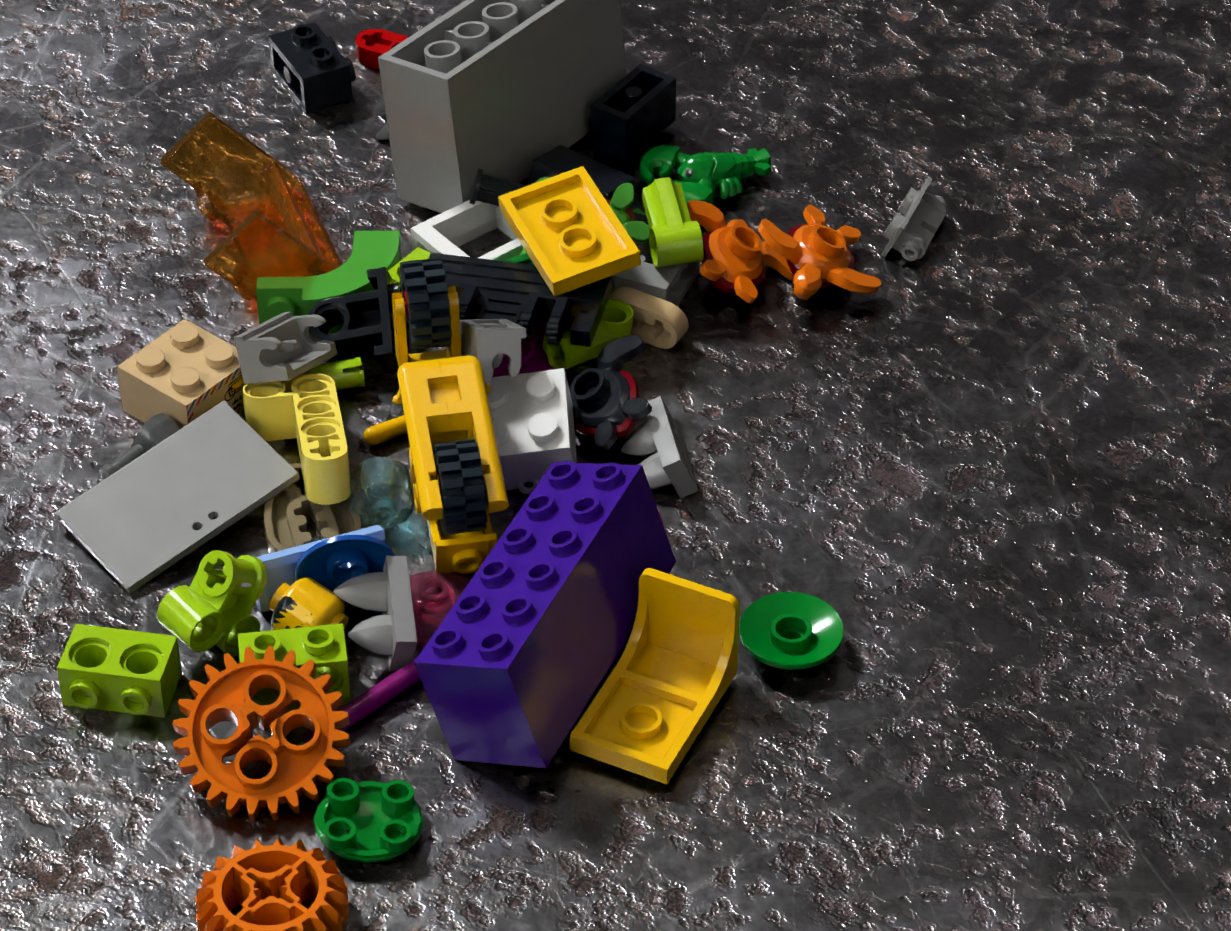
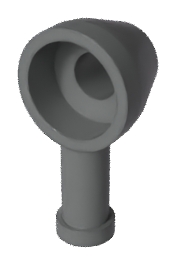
(149, 435)

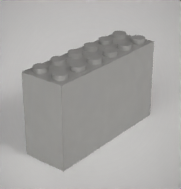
(495, 91)

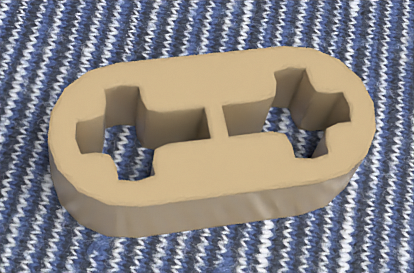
(654, 319)

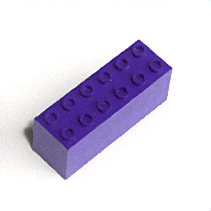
(544, 615)

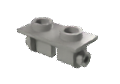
(917, 227)

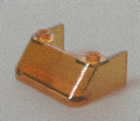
(260, 202)

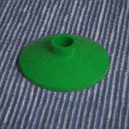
(791, 630)

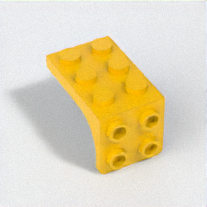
(666, 679)

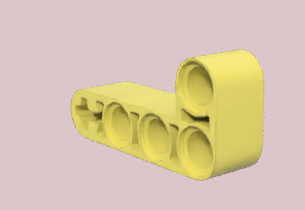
(311, 413)

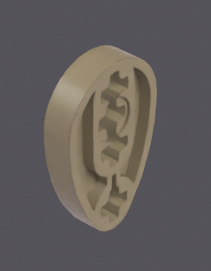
(287, 515)

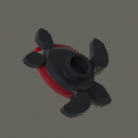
(604, 397)

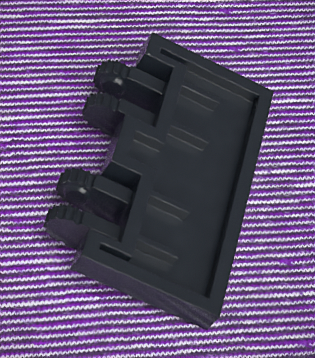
(520, 295)

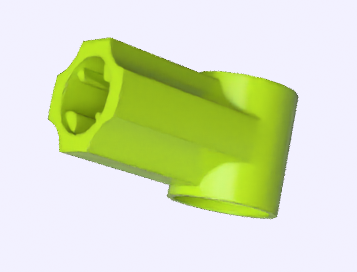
(671, 233)
(614, 324)

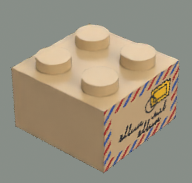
(181, 376)

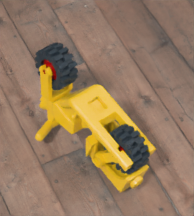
(443, 400)

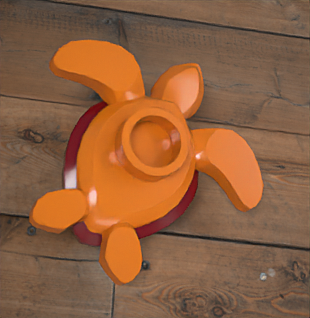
(734, 253)
(818, 255)

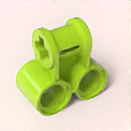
(215, 603)

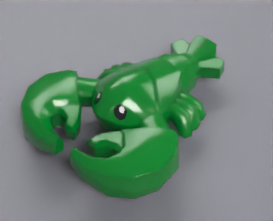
(706, 173)

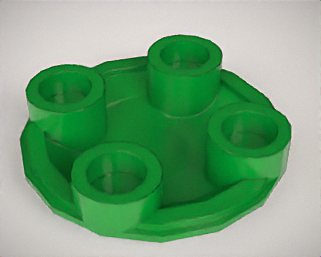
(368, 819)

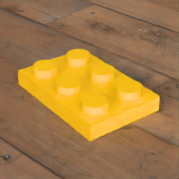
(569, 231)

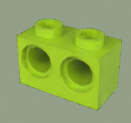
(320, 643)
(119, 670)

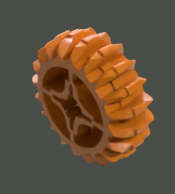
(270, 888)

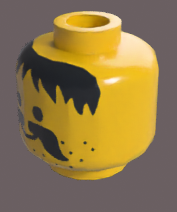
(306, 605)

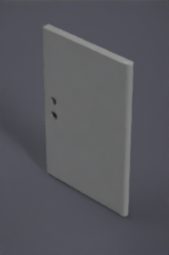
(168, 495)

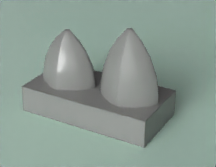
(668, 458)
(387, 593)

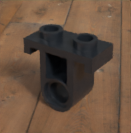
(366, 321)

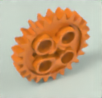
(229, 699)

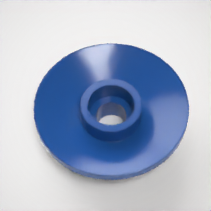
(343, 558)

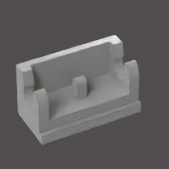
(490, 340)
(281, 348)

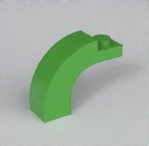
(300, 294)

